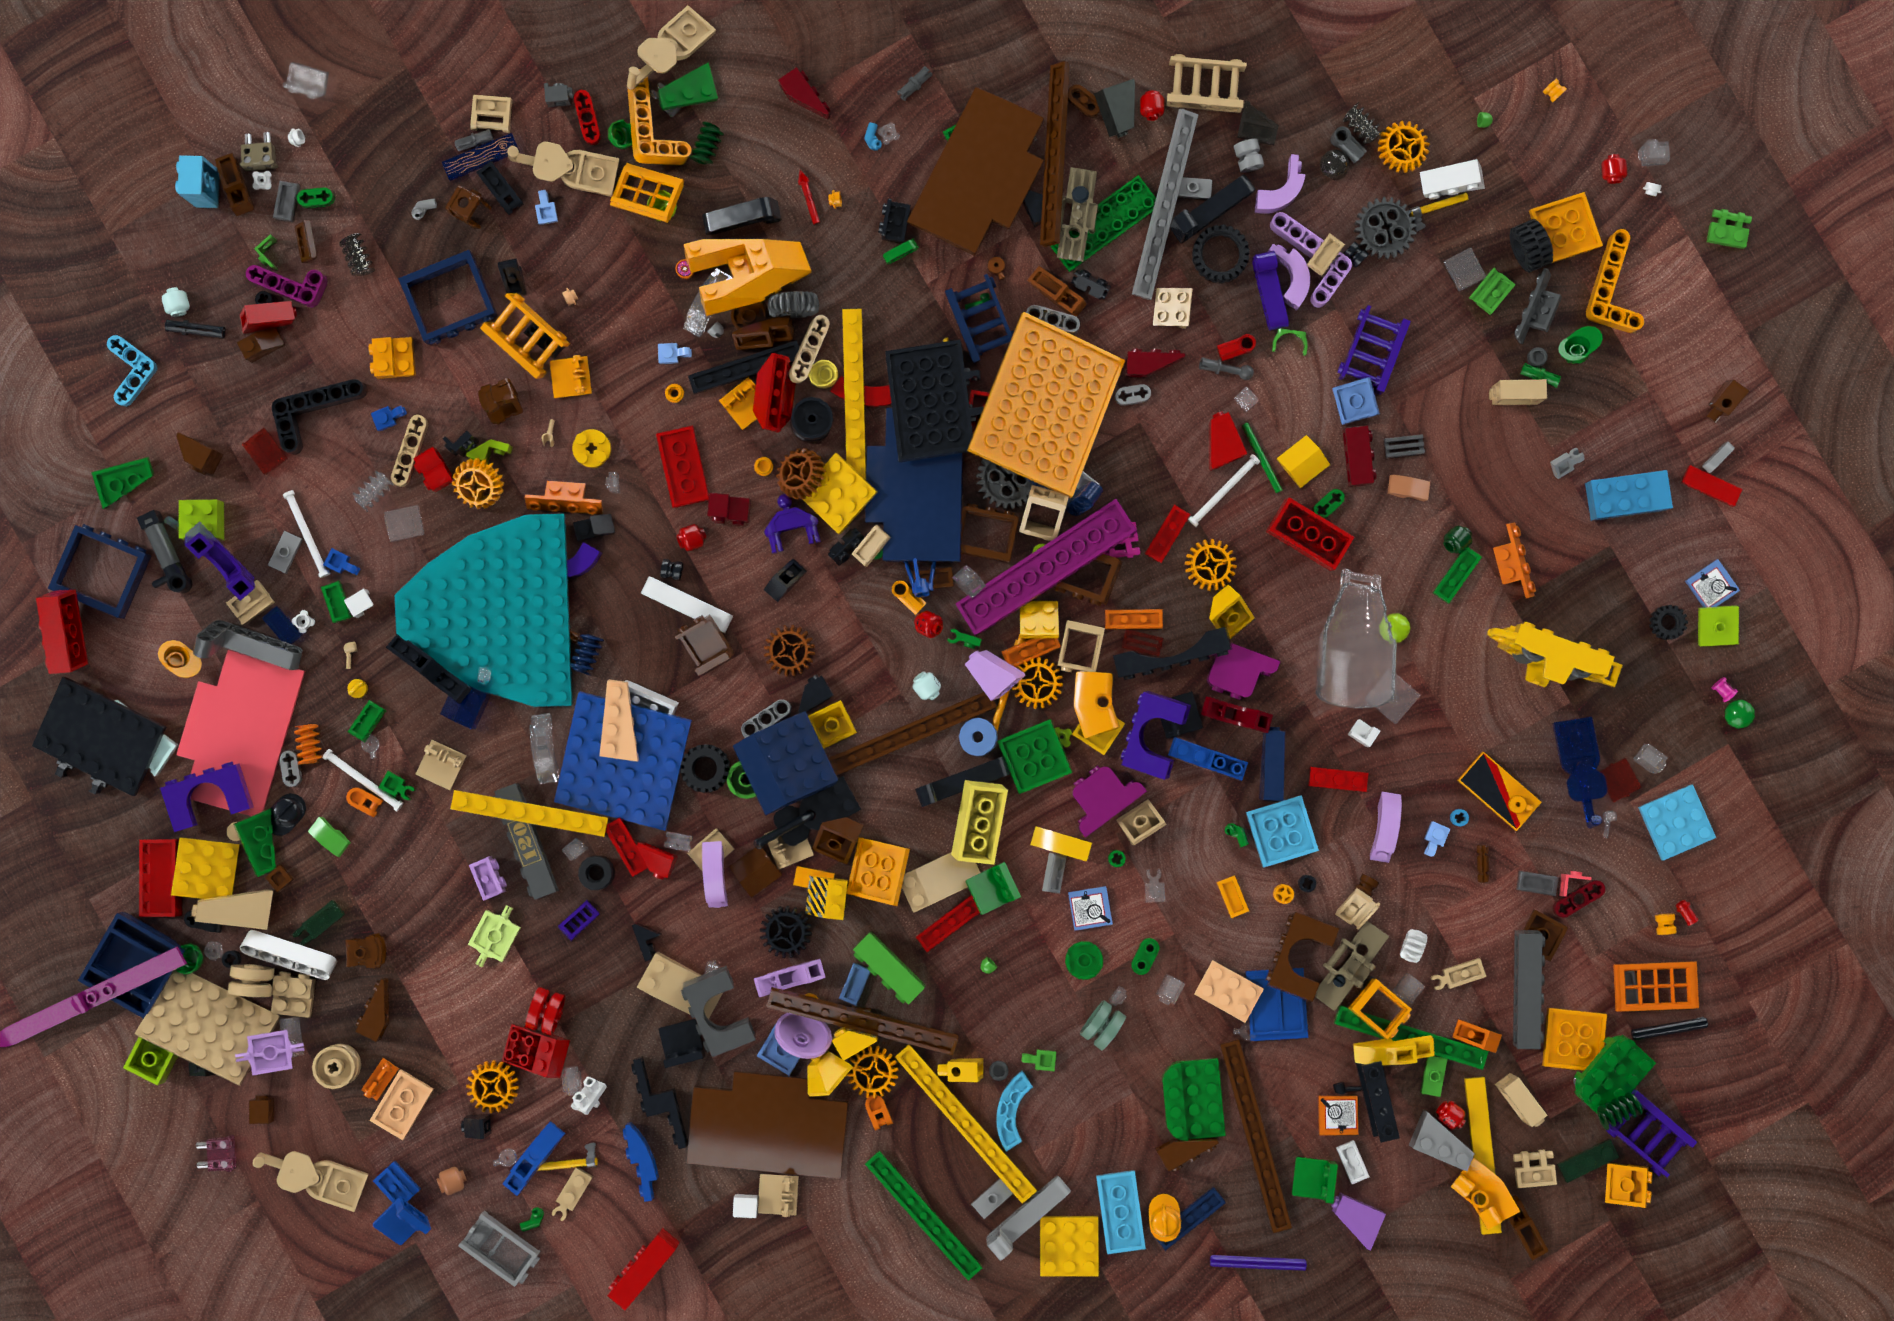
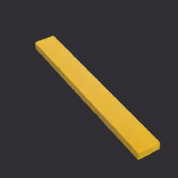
(1480, 1133)

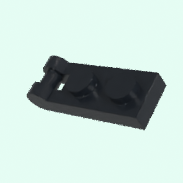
(499, 187)

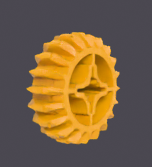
(1417, 139)
(486, 478)
(1212, 573)
(1053, 684)
(881, 1073)
(482, 1099)

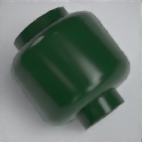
(1457, 539)

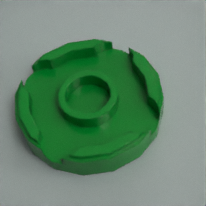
(1084, 960)

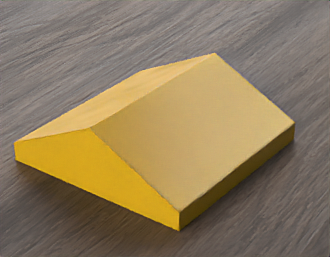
(1303, 461)
(832, 724)

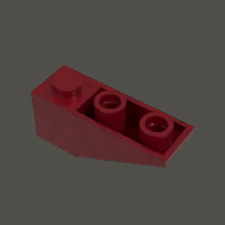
(799, 91)
(1143, 364)

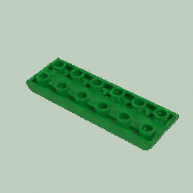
(1115, 217)

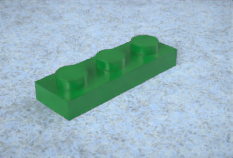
(1457, 575)

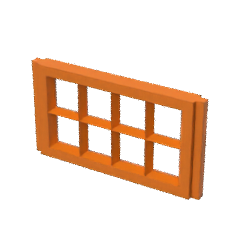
(1691, 984)

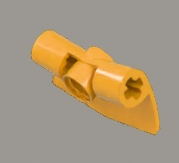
(1092, 717)
(1498, 1201)

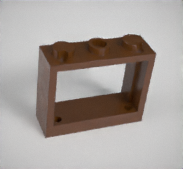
(990, 513)
(1095, 599)

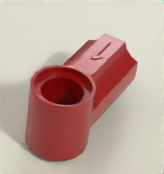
(1234, 348)

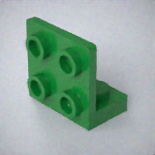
(993, 888)
(1315, 1178)

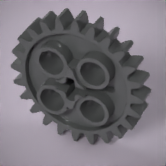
(1368, 232)
(994, 489)

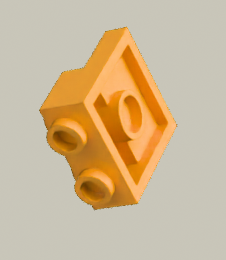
(392, 357)
(1628, 1185)

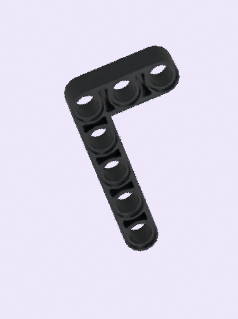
(1188, 224)
(310, 405)
(955, 783)

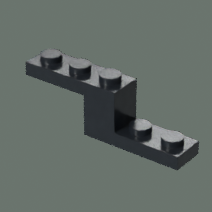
(429, 668)
(659, 1102)

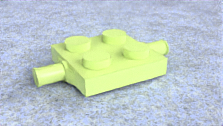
(494, 935)

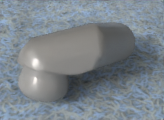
(422, 206)

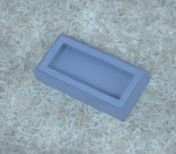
(854, 984)

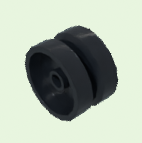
(811, 431)

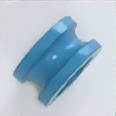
(1457, 812)

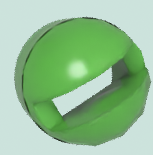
(1484, 120)
(988, 966)

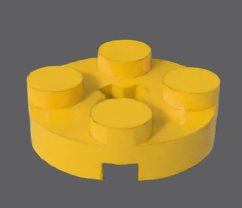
(584, 440)

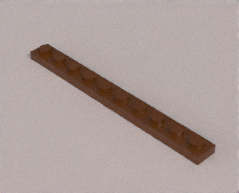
(1054, 154)
(911, 733)
(862, 1021)
(1255, 1136)

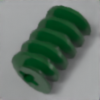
(706, 143)
(1617, 1109)

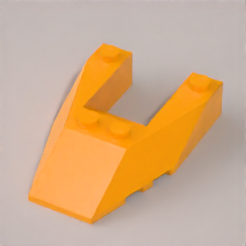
(755, 265)

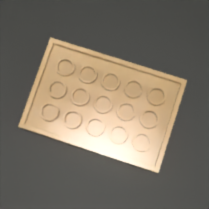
(205, 1025)

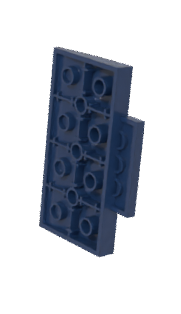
(915, 502)

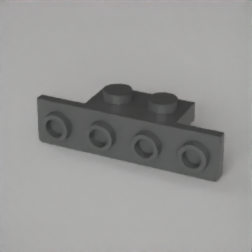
(1540, 309)

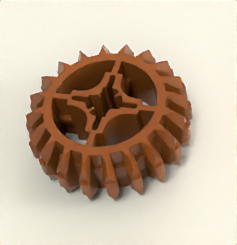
(801, 473)
(781, 635)

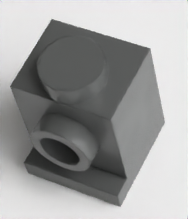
(558, 95)

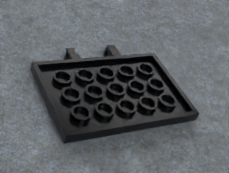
(931, 400)
(98, 738)

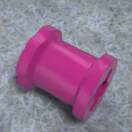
(1724, 689)

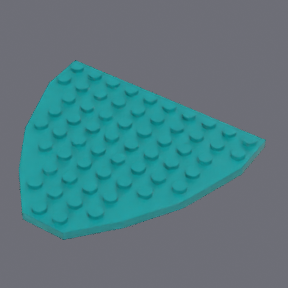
(500, 606)

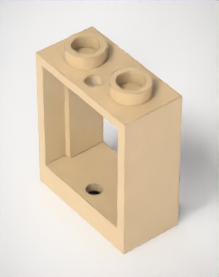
(1518, 392)
(1055, 501)
(1084, 628)
(1521, 1100)

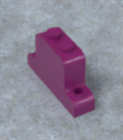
(1239, 671)
(1103, 797)

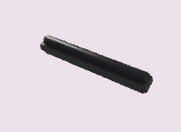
(1669, 1028)

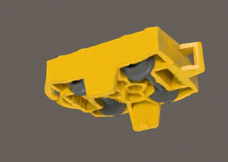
(1555, 657)

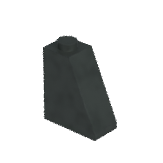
(1117, 107)

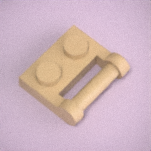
(491, 107)

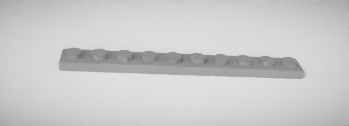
(1165, 204)

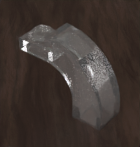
(696, 315)
(542, 748)

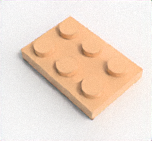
(1229, 991)
(401, 1104)

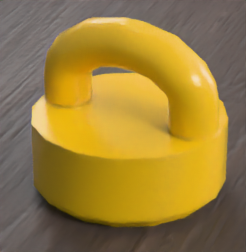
(357, 688)

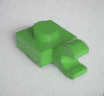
(1043, 1059)

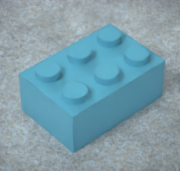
(198, 181)

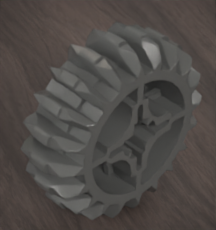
(793, 304)

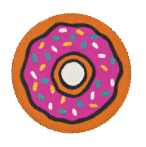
(683, 270)

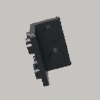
(681, 1043)

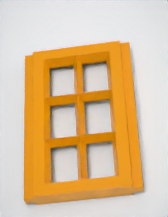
(646, 174)

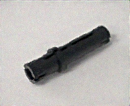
(173, 326)

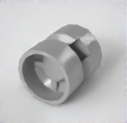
(1248, 155)

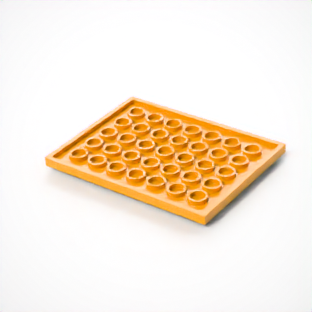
(1046, 405)

